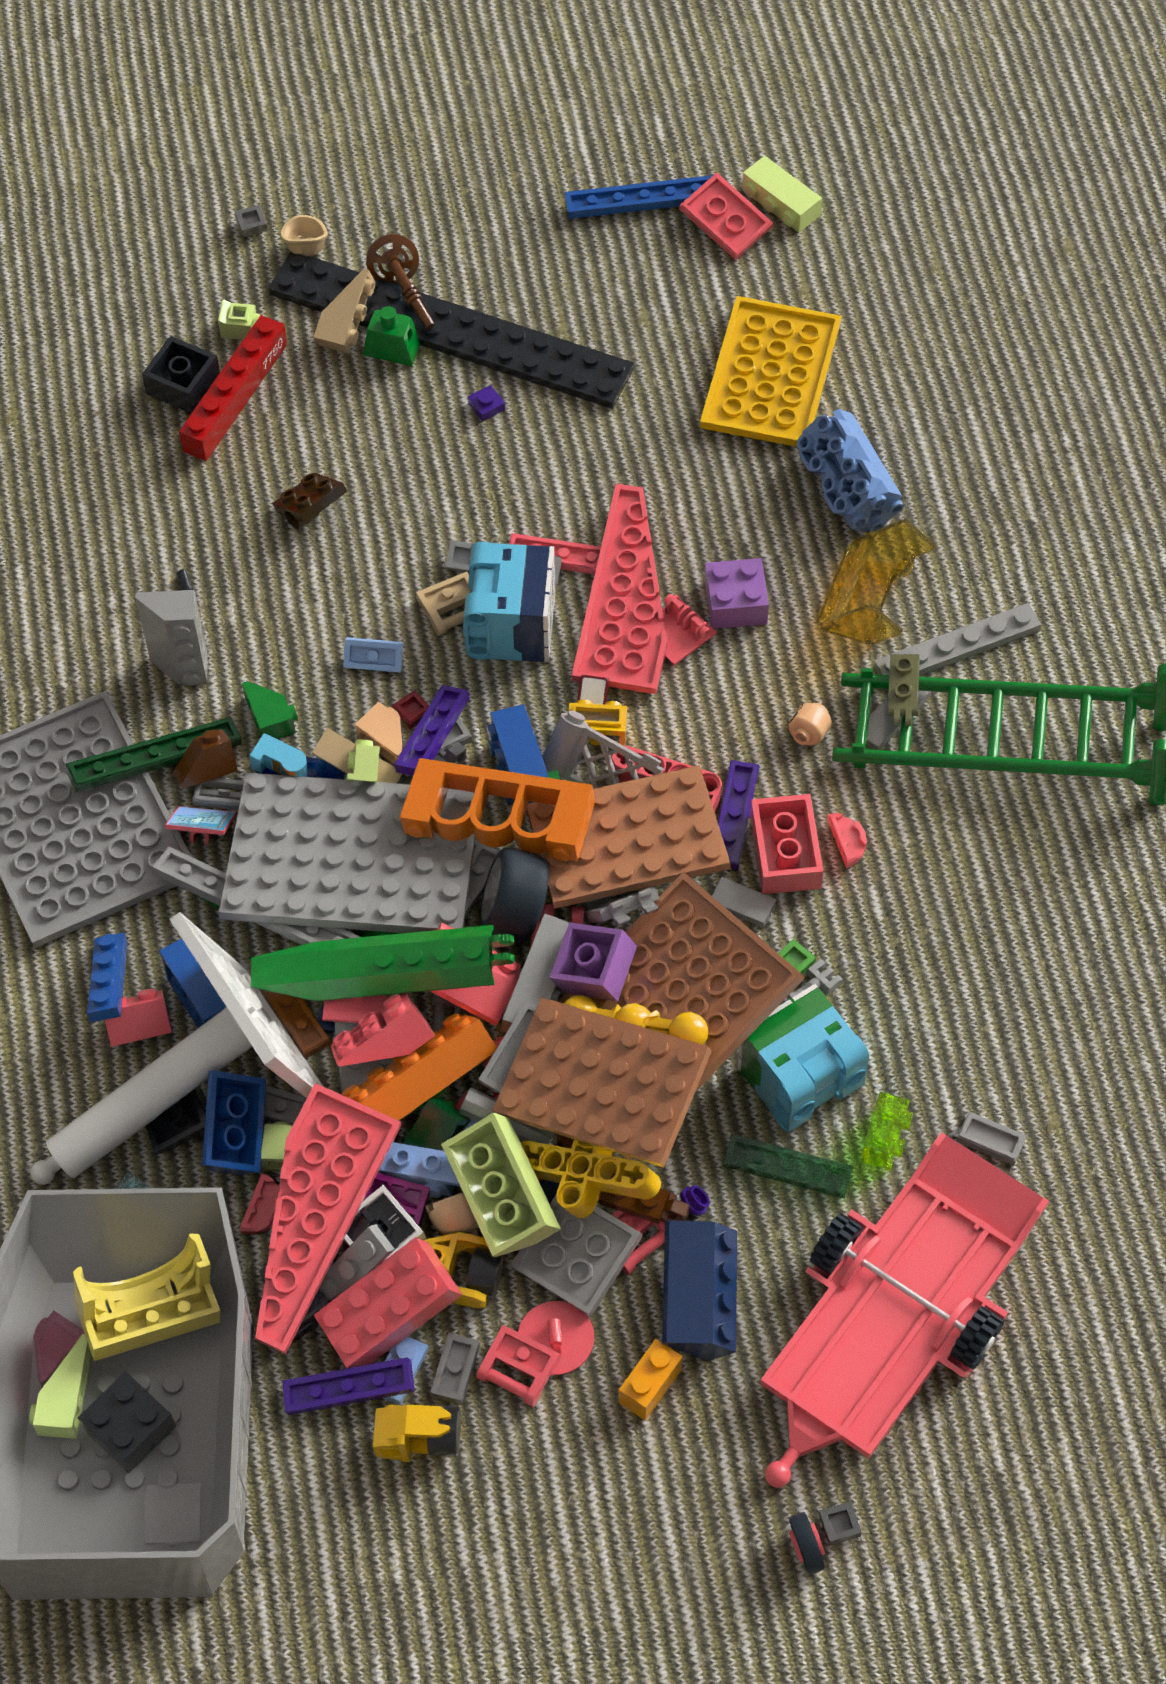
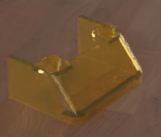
(864, 581)

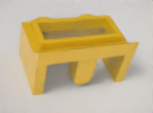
(607, 718)

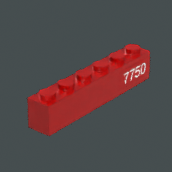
(233, 388)

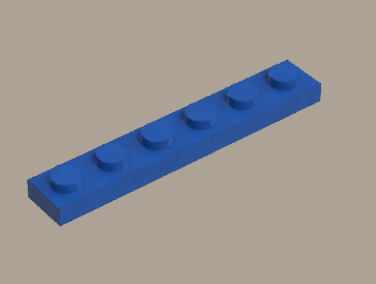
(631, 197)

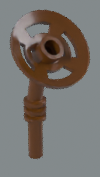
(396, 268)

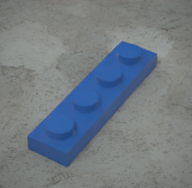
(107, 977)

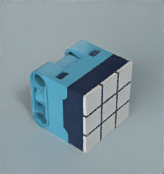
(510, 602)

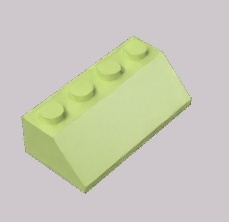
(500, 1185)

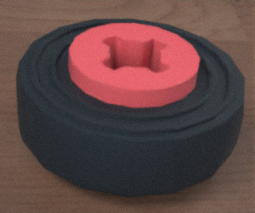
(807, 1543)

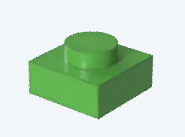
(798, 956)

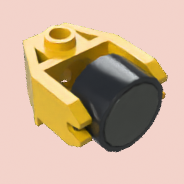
(483, 1272)
(416, 1430)

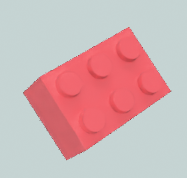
(786, 844)

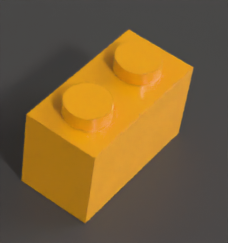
(650, 1379)

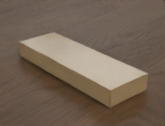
(334, 750)

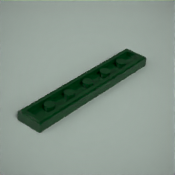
(142, 756)

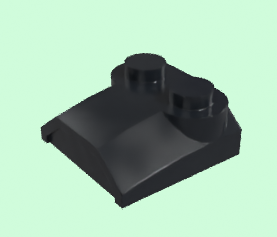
(179, 1123)

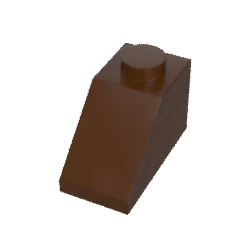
(206, 759)

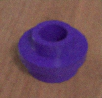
(696, 1199)

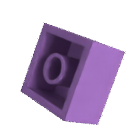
(736, 593)
(593, 961)

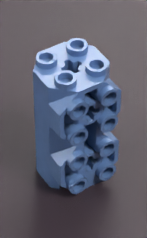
(850, 471)

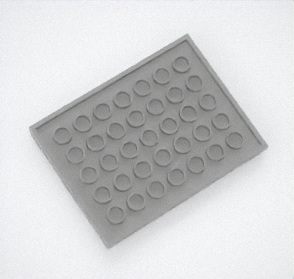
(68, 851)
(341, 858)

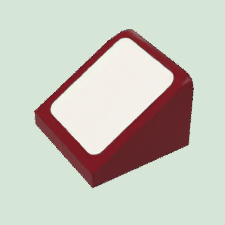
(593, 689)

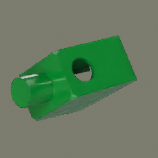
(391, 337)

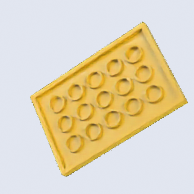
(770, 371)

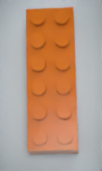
(427, 1070)

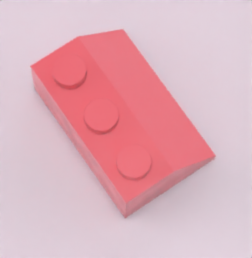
(485, 1001)

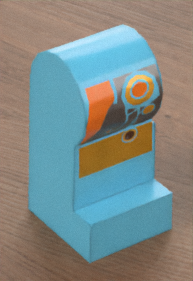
(278, 757)

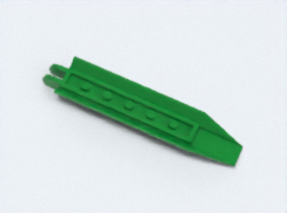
(383, 964)

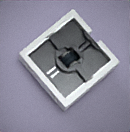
(390, 1218)

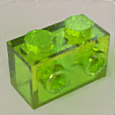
(885, 1131)

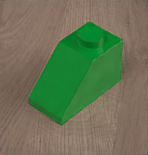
(270, 711)

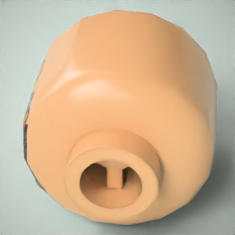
(811, 723)

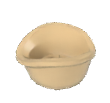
(304, 235)

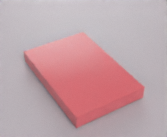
(726, 216)

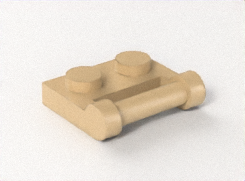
(442, 599)

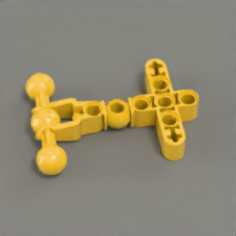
(600, 1161)

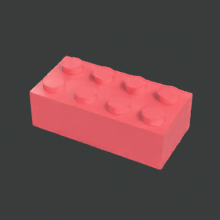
(388, 1304)

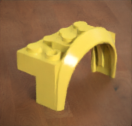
(145, 1306)

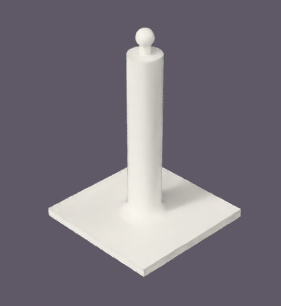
(241, 1025)

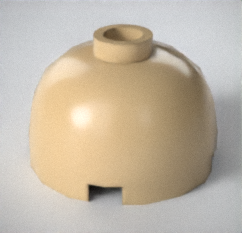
(452, 1216)

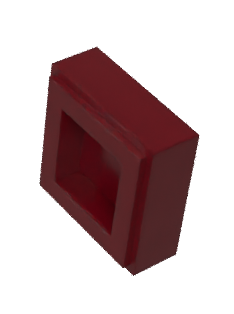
(411, 709)

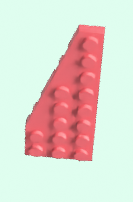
(624, 614)
(323, 1181)

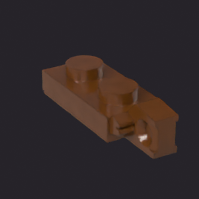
(655, 1209)

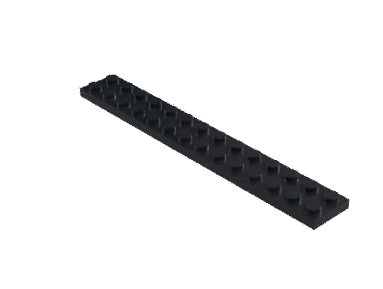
(467, 333)

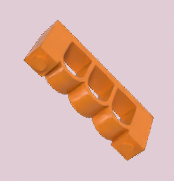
(561, 838)

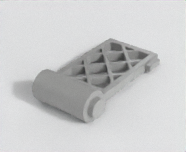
(570, 742)

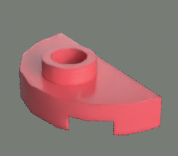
(849, 838)
(261, 1207)

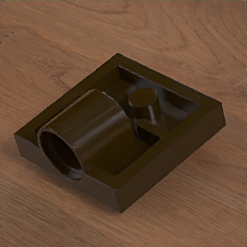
(308, 499)

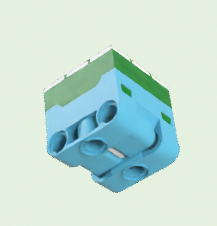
(803, 1058)

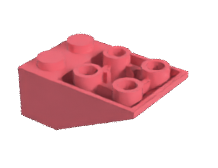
(386, 1034)

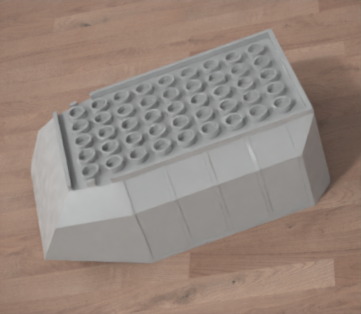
(65, 1504)

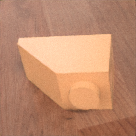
(383, 728)

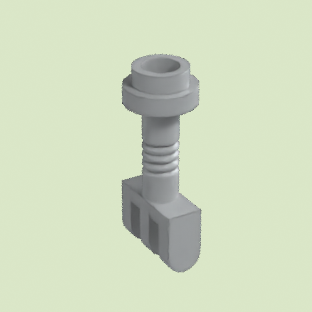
(820, 979)

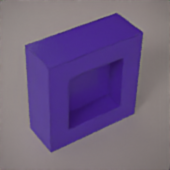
(486, 402)

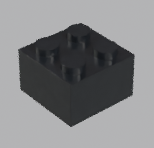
(180, 374)
(127, 1422)

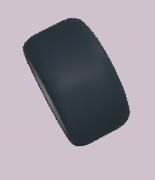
(514, 893)

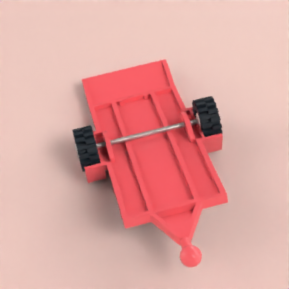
(895, 1316)

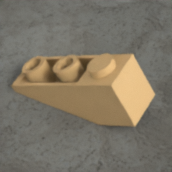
(342, 316)

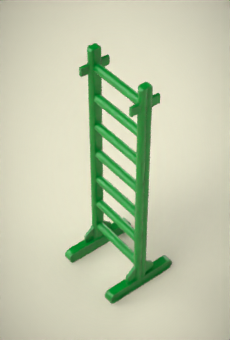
(1141, 772)

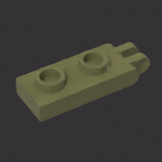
(903, 687)

